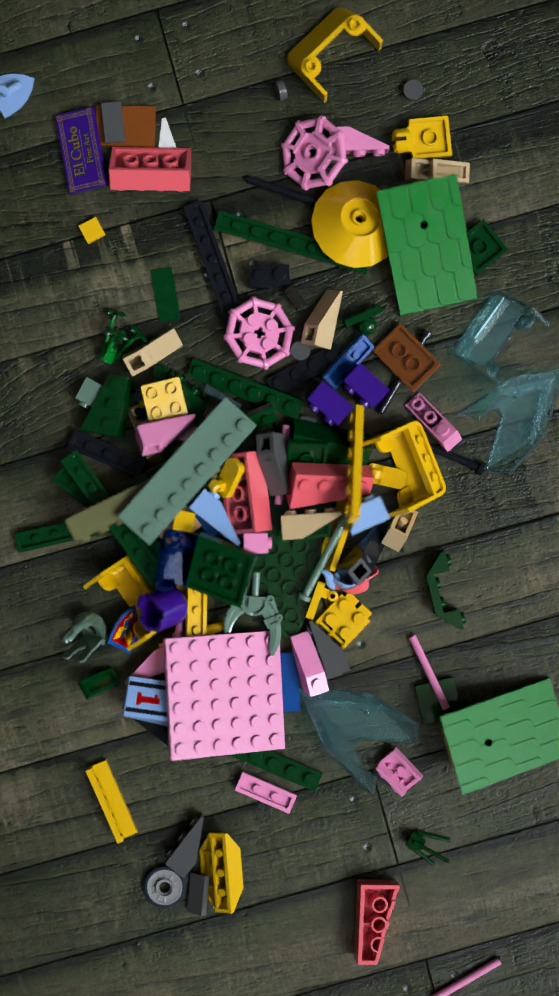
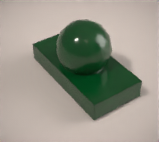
(364, 320)
(99, 683)

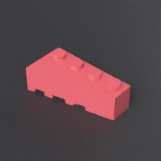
(322, 483)
(373, 910)

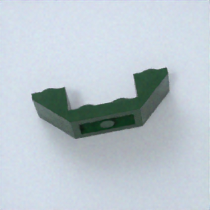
(440, 565)

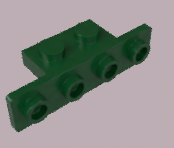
(194, 400)

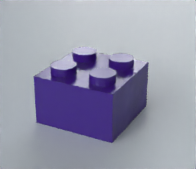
(365, 386)
(329, 404)

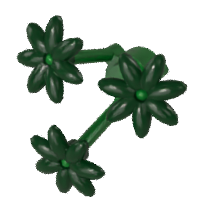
(109, 350)

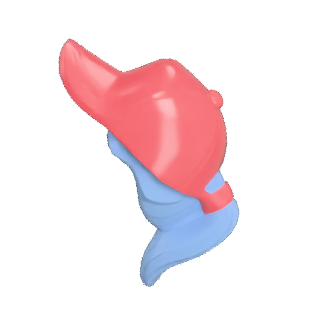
(337, 582)

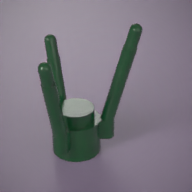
(417, 843)

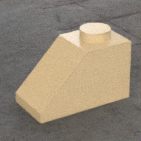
(399, 530)

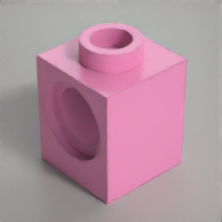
(257, 542)

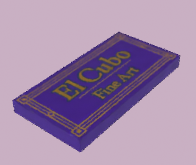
(81, 150)

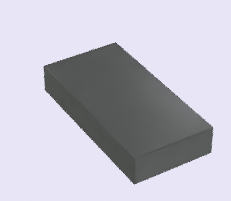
(113, 122)
(198, 893)

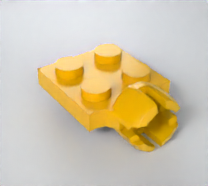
(424, 138)

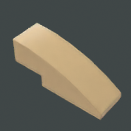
(424, 169)

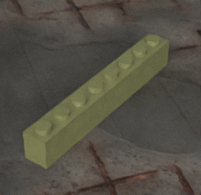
(105, 513)

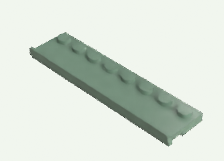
(187, 471)

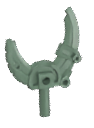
(255, 606)

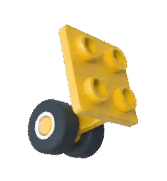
(160, 400)

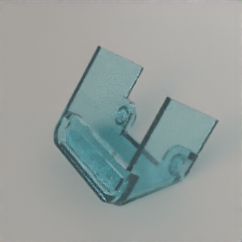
(491, 332)

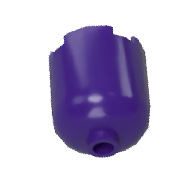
(162, 609)

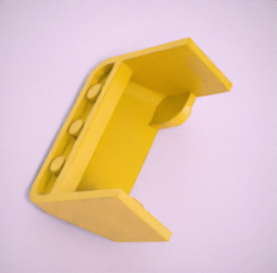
(303, 55)
(414, 455)
(131, 586)

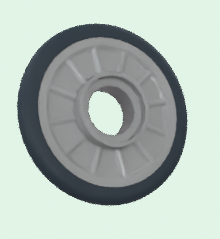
(164, 899)

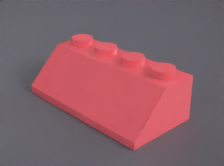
(150, 169)
(249, 504)

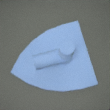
(14, 92)

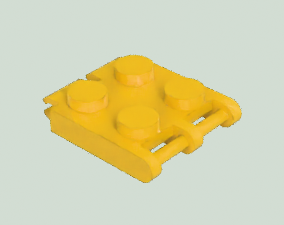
(345, 618)

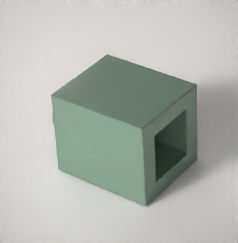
(88, 393)

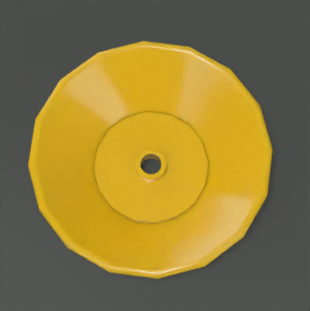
(340, 233)

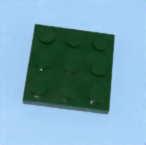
(221, 570)

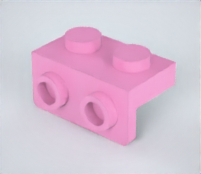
(398, 771)

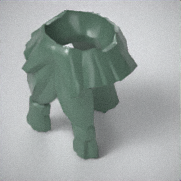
(93, 632)

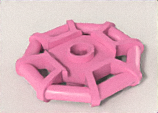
(324, 152)
(249, 338)

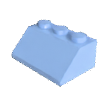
(371, 513)

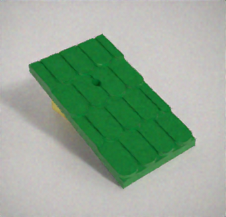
(432, 263)
(520, 734)

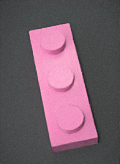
(266, 792)

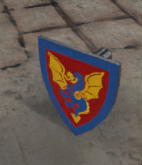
(122, 633)

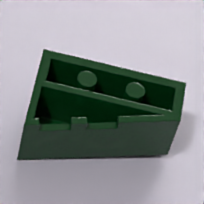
(111, 408)

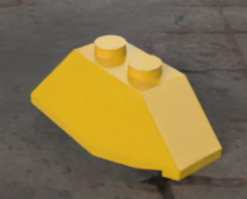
(222, 862)

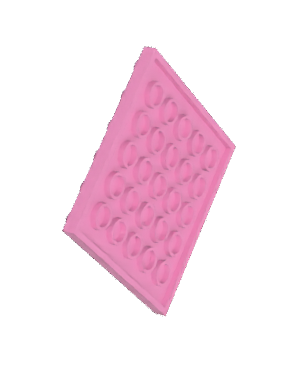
(223, 695)

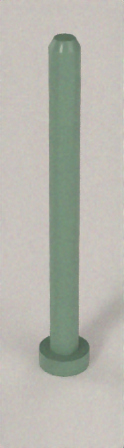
(323, 560)

